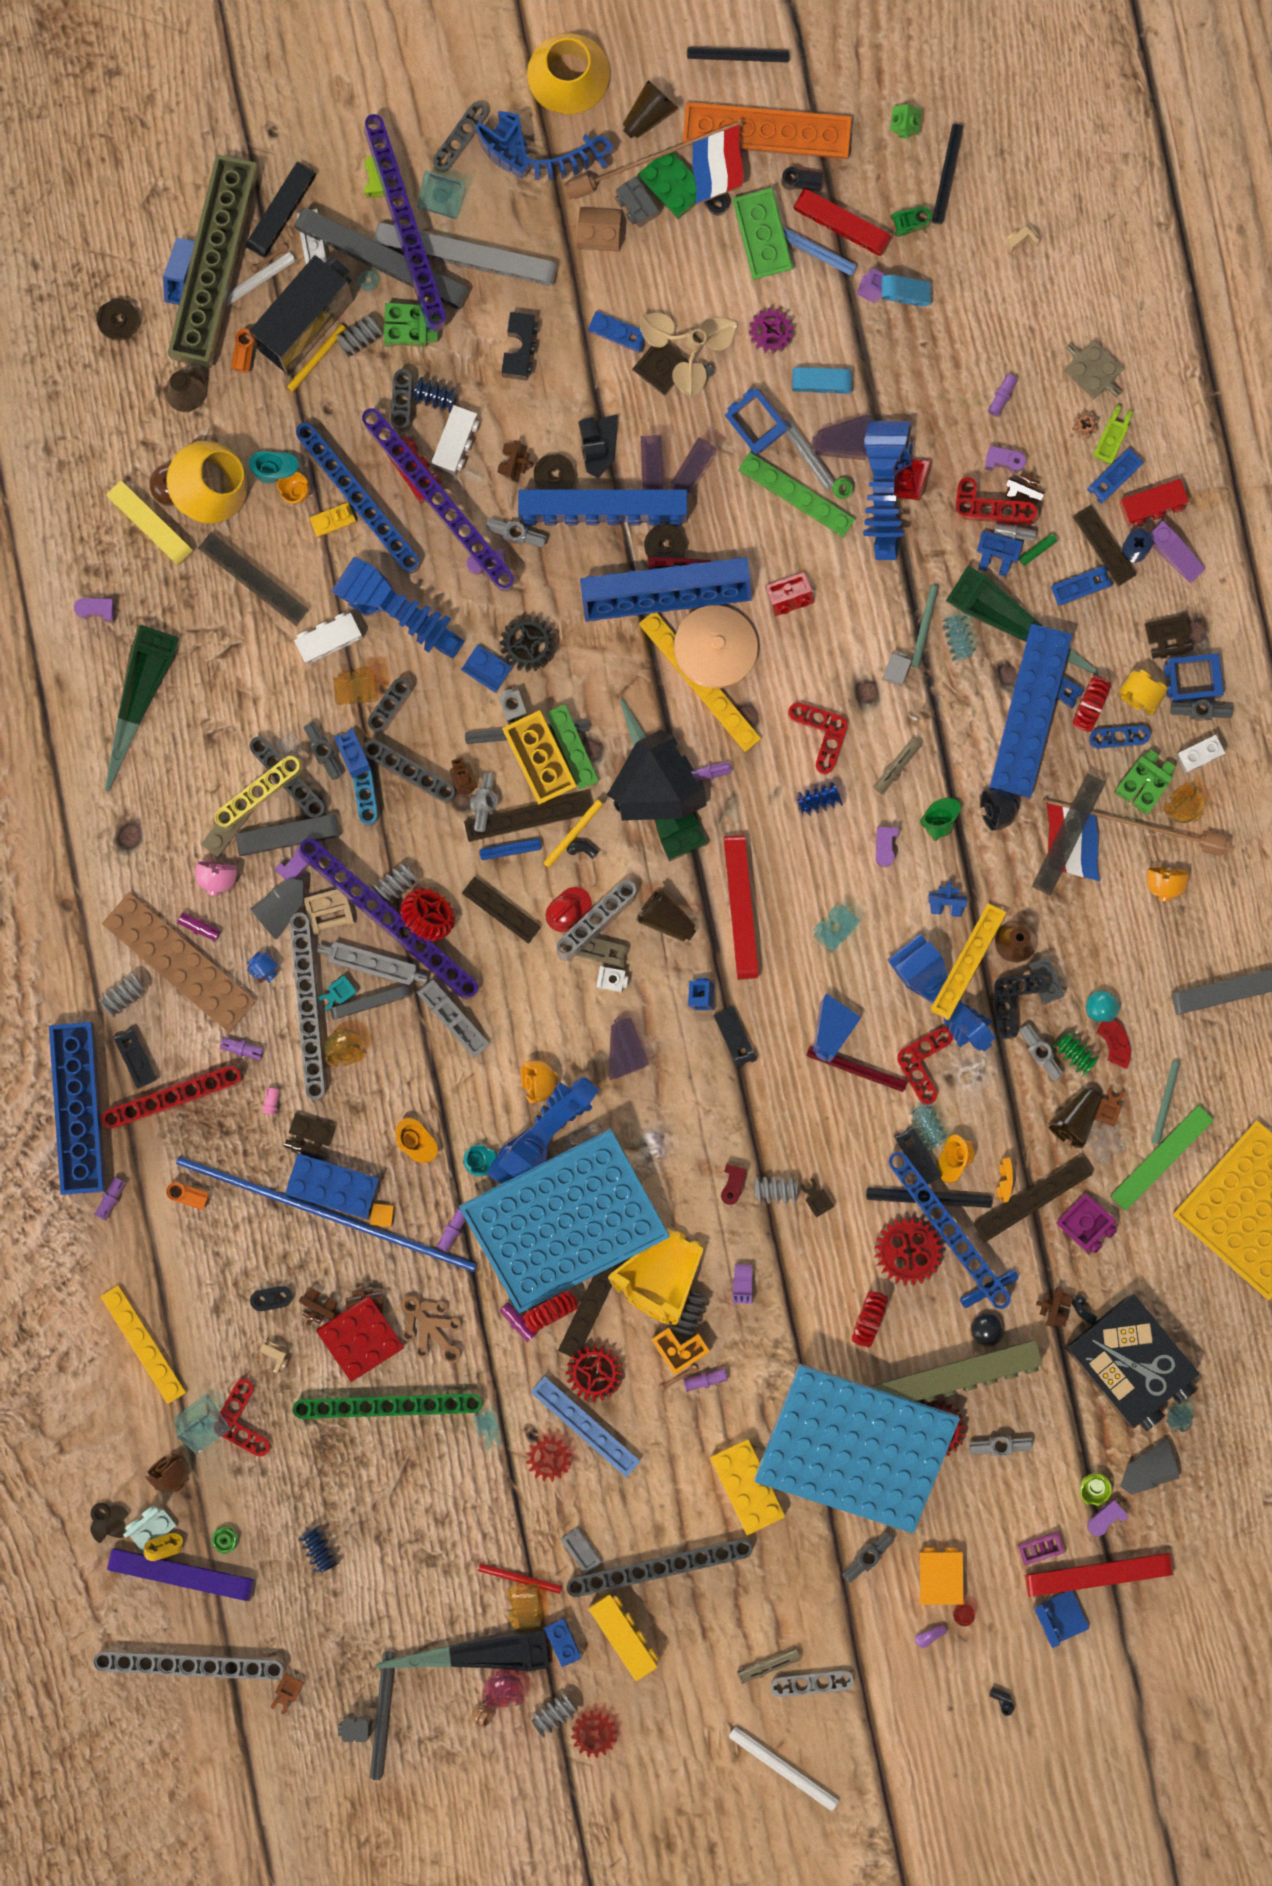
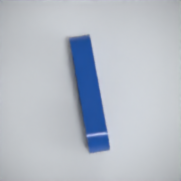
(1134, 730)

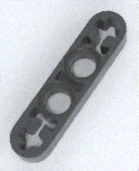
(462, 138)
(370, 1002)

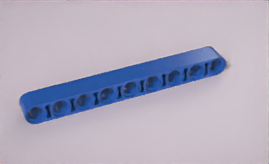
(353, 489)
(958, 1235)

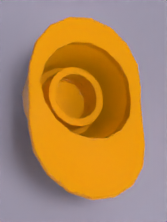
(415, 1141)
(954, 1158)

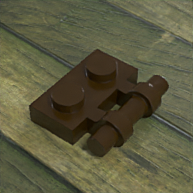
(1168, 630)
(312, 1130)

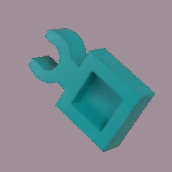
(340, 990)

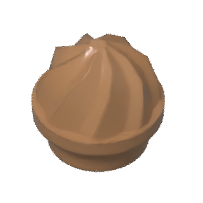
(482, 1715)

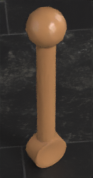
(282, 249)
(692, 1369)

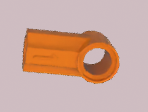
(242, 353)
(190, 1196)

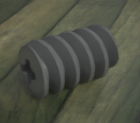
(691, 1313)

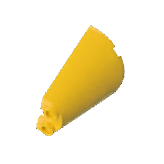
(660, 1277)

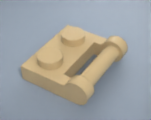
(326, 904)

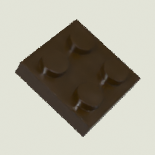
(657, 367)

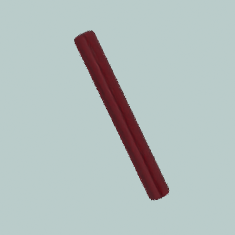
(862, 1071)

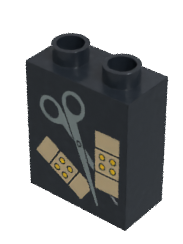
(303, 313)
(1134, 1363)

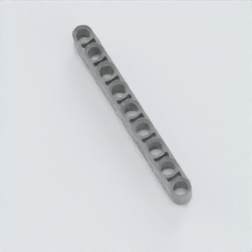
(474, 256)
(302, 997)
(179, 1669)

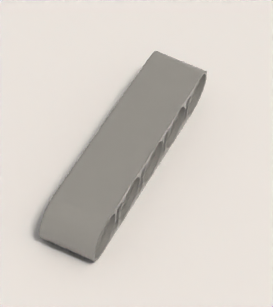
(592, 929)

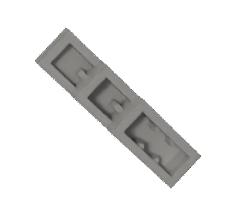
(453, 1018)

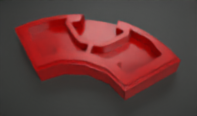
(1117, 1043)

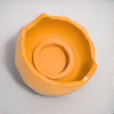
(294, 488)

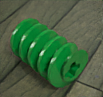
(1076, 1053)

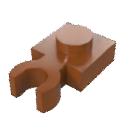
(1109, 1110)
(288, 1690)

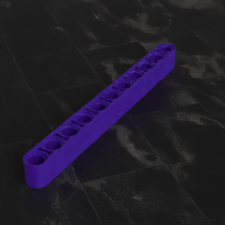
(404, 213)
(432, 491)
(377, 917)

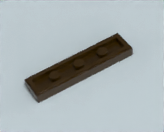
(1104, 546)
(501, 910)

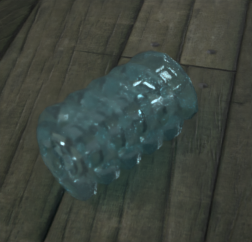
(959, 637)
(929, 1126)

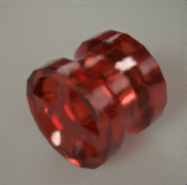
(967, 1615)

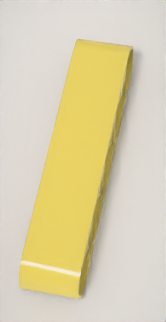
(149, 523)
(249, 795)

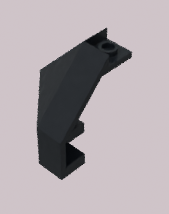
(656, 782)

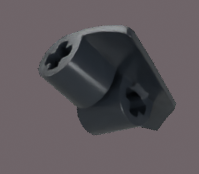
(598, 443)

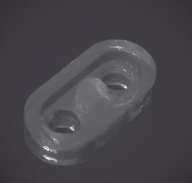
(582, 1135)

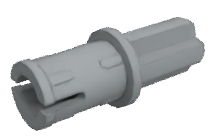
(1013, 532)

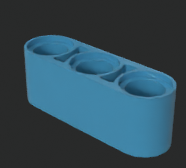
(906, 290)
(822, 380)
(366, 805)

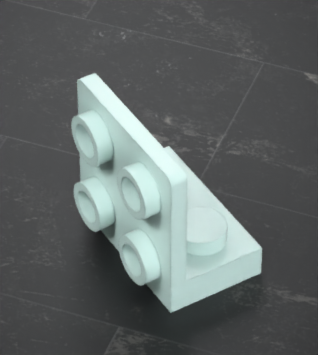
(153, 1525)

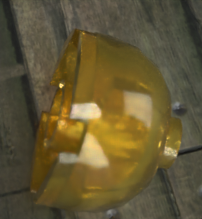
(1186, 804)
(344, 1047)

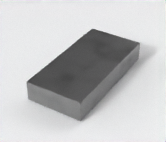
(581, 1550)

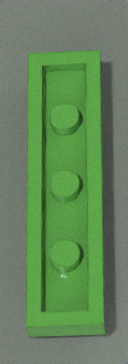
(572, 746)

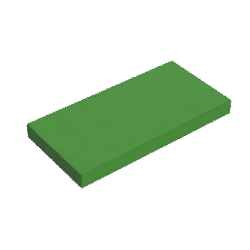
(762, 233)

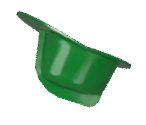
(940, 817)

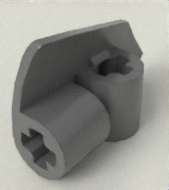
(279, 906)
(1150, 1469)

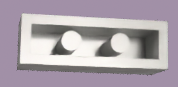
(455, 440)
(328, 638)

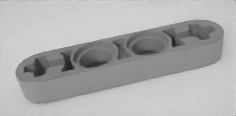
(812, 1687)

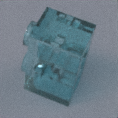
(829, 939)

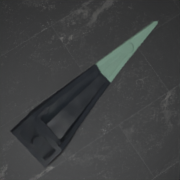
(507, 1650)

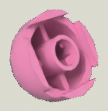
(215, 877)

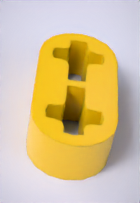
(163, 1546)

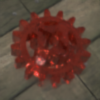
(540, 1463)
(603, 1741)

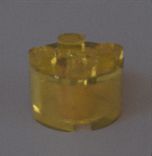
(526, 1606)

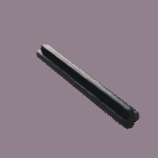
(738, 54)
(947, 174)

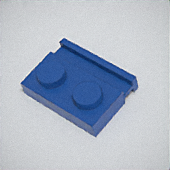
(486, 668)

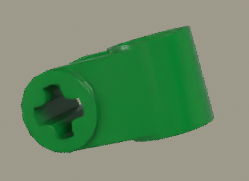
(909, 221)

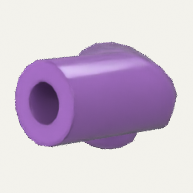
(930, 1636)

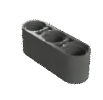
(400, 390)
(390, 695)

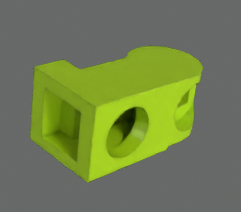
(374, 188)

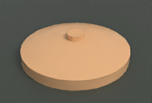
(715, 646)

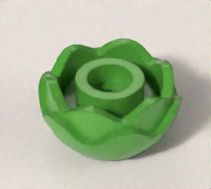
(217, 1540)

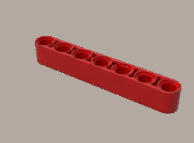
(741, 907)
(161, 1097)
(1099, 1574)

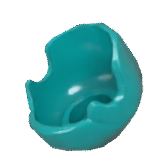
(1102, 1006)
(478, 1160)

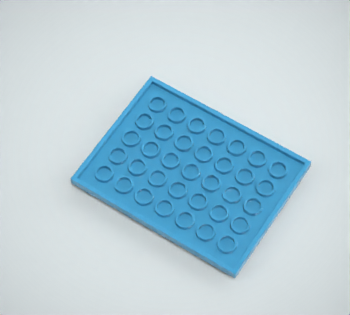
(564, 1221)
(856, 1448)

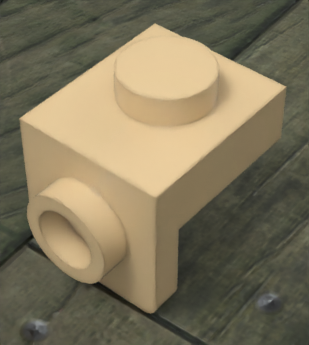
(1017, 238)
(274, 1351)

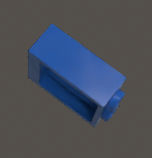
(769, 438)
(1215, 678)

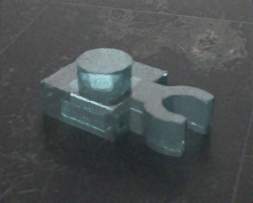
(486, 1425)

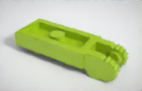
(1112, 437)

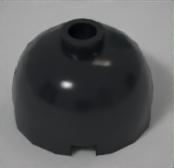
(999, 808)

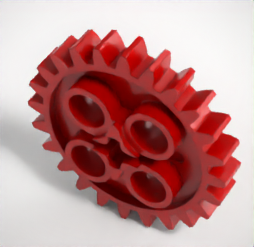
(927, 1249)

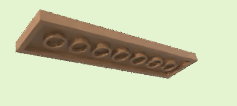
(179, 962)

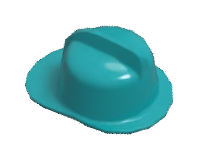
(272, 466)

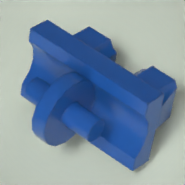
(939, 899)

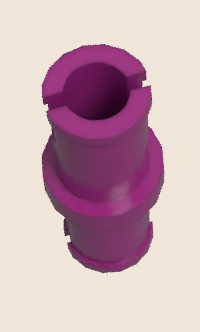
(198, 926)
(516, 1321)

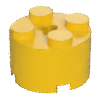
(1142, 692)

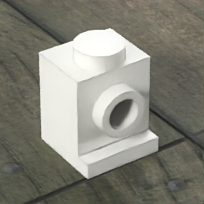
(603, 979)

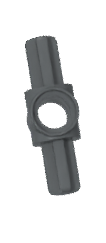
(1189, 709)
(317, 741)
(877, 1549)

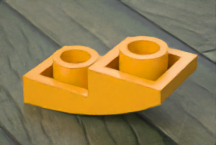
(1005, 1187)

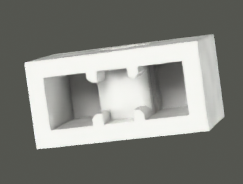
(1200, 754)

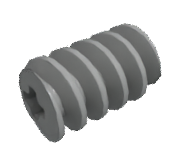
(358, 335)
(395, 883)
(122, 995)
(775, 1190)
(553, 1715)

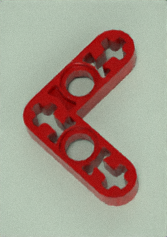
(830, 733)
(917, 1056)
(233, 1418)

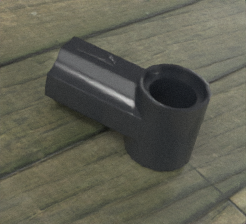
(804, 179)

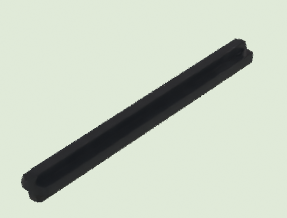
(950, 1199)

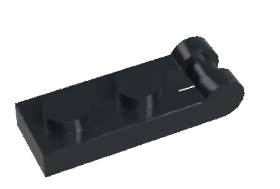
(734, 1036)
(135, 1059)
(918, 1155)

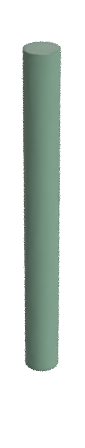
(924, 626)
(1165, 1102)

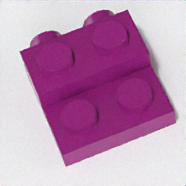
(1088, 1224)

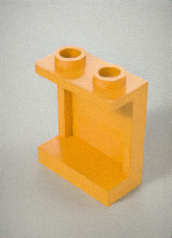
(941, 1576)

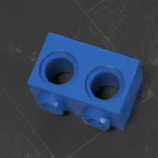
(563, 1642)

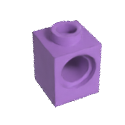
(871, 285)

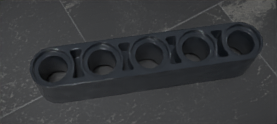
(281, 209)

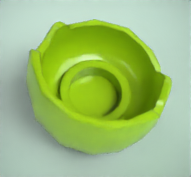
(1095, 1489)

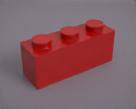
(412, 467)
(1154, 503)

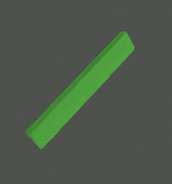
(1161, 1158)

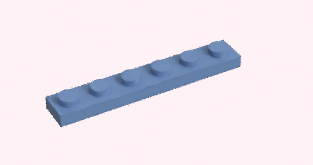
(585, 1426)

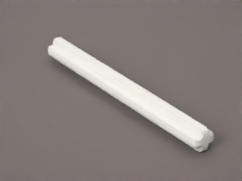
(260, 277)
(783, 1769)

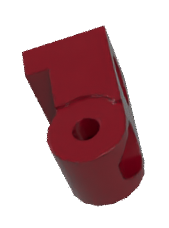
(732, 1191)

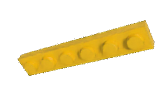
(968, 961)
(143, 1344)

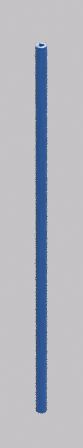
(326, 1214)

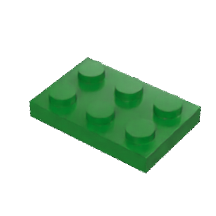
(670, 183)

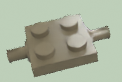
(1093, 369)

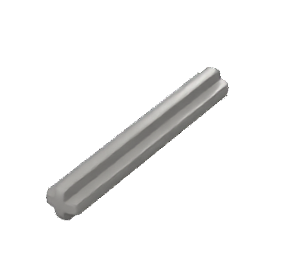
(809, 456)

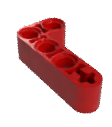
(998, 506)

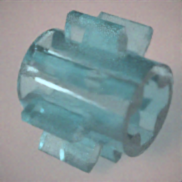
(1179, 1418)

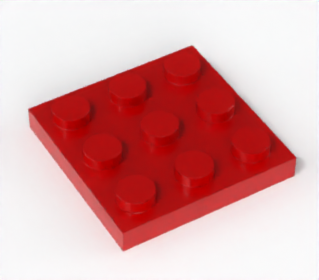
(360, 1338)

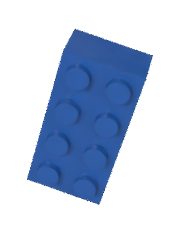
(332, 1186)

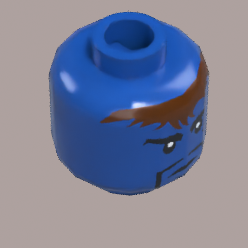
(262, 967)

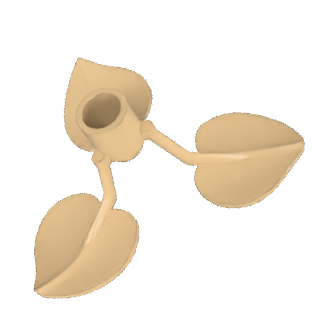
(714, 331)

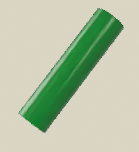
(1037, 549)

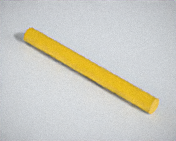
(315, 358)
(573, 833)

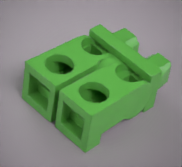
(407, 326)
(1151, 777)

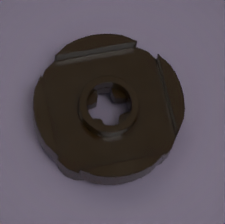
(112, 309)
(553, 463)
(660, 534)

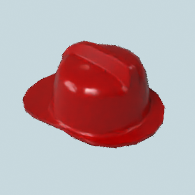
(568, 909)

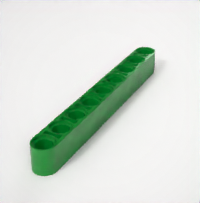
(377, 1410)

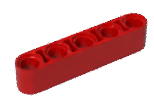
(842, 222)

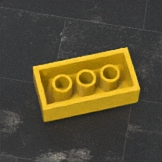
(539, 756)
(752, 1501)
(623, 1637)

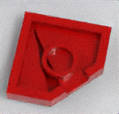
(912, 480)

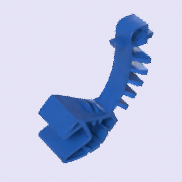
(510, 150)
(888, 453)
(372, 593)
(925, 973)
(530, 1146)

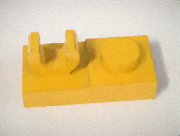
(332, 520)

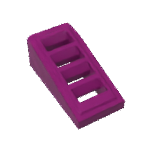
(1055, 1535)

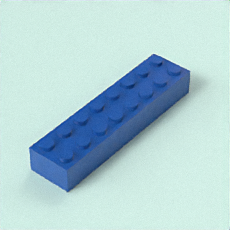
(602, 506)
(666, 589)
(1030, 711)
(77, 1108)

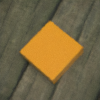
(382, 1215)

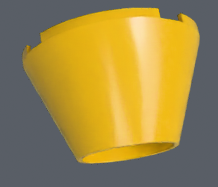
(574, 95)
(191, 493)

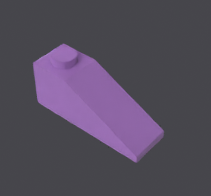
(1176, 552)

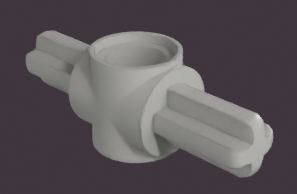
(505, 529)
(484, 802)
(1047, 1062)
(1012, 1445)

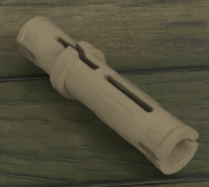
(882, 785)
(759, 1669)

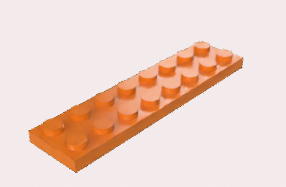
(773, 129)

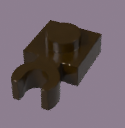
(818, 1200)

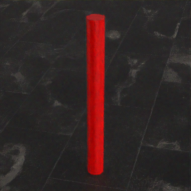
(519, 1578)

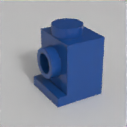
(696, 988)

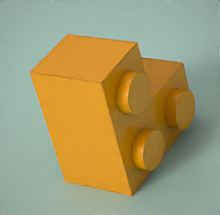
(677, 1355)

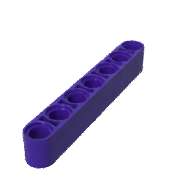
(181, 1575)

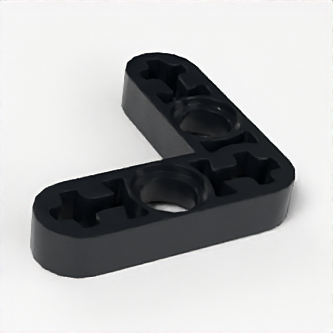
(1009, 996)

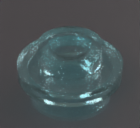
(367, 274)

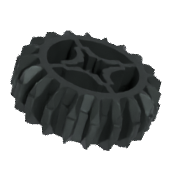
(518, 645)

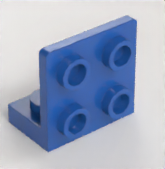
(1061, 1618)

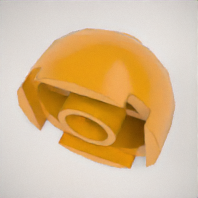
(1166, 883)
(539, 1080)

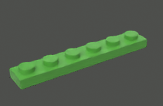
(796, 495)

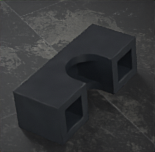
(518, 364)

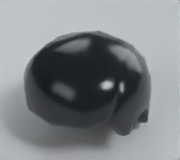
(987, 1329)

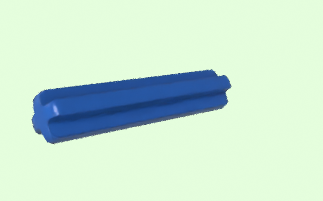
(510, 849)
(978, 1295)

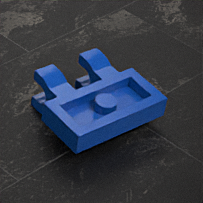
(998, 547)

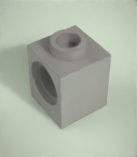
(896, 669)
(516, 714)

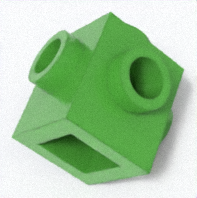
(905, 121)

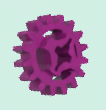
(778, 337)

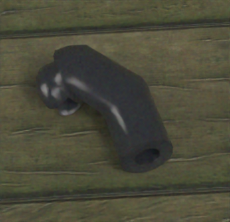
(582, 846)
(1083, 1312)
(1005, 1700)

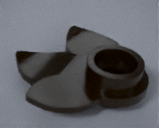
(110, 1523)

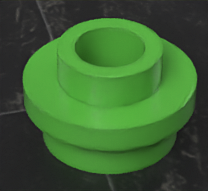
(847, 491)

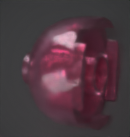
(503, 1689)

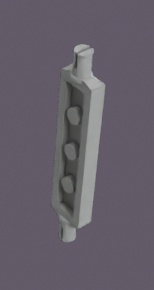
(372, 963)

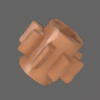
(1081, 421)

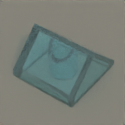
(441, 194)
(200, 1424)

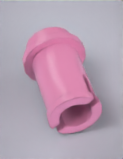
(271, 1100)

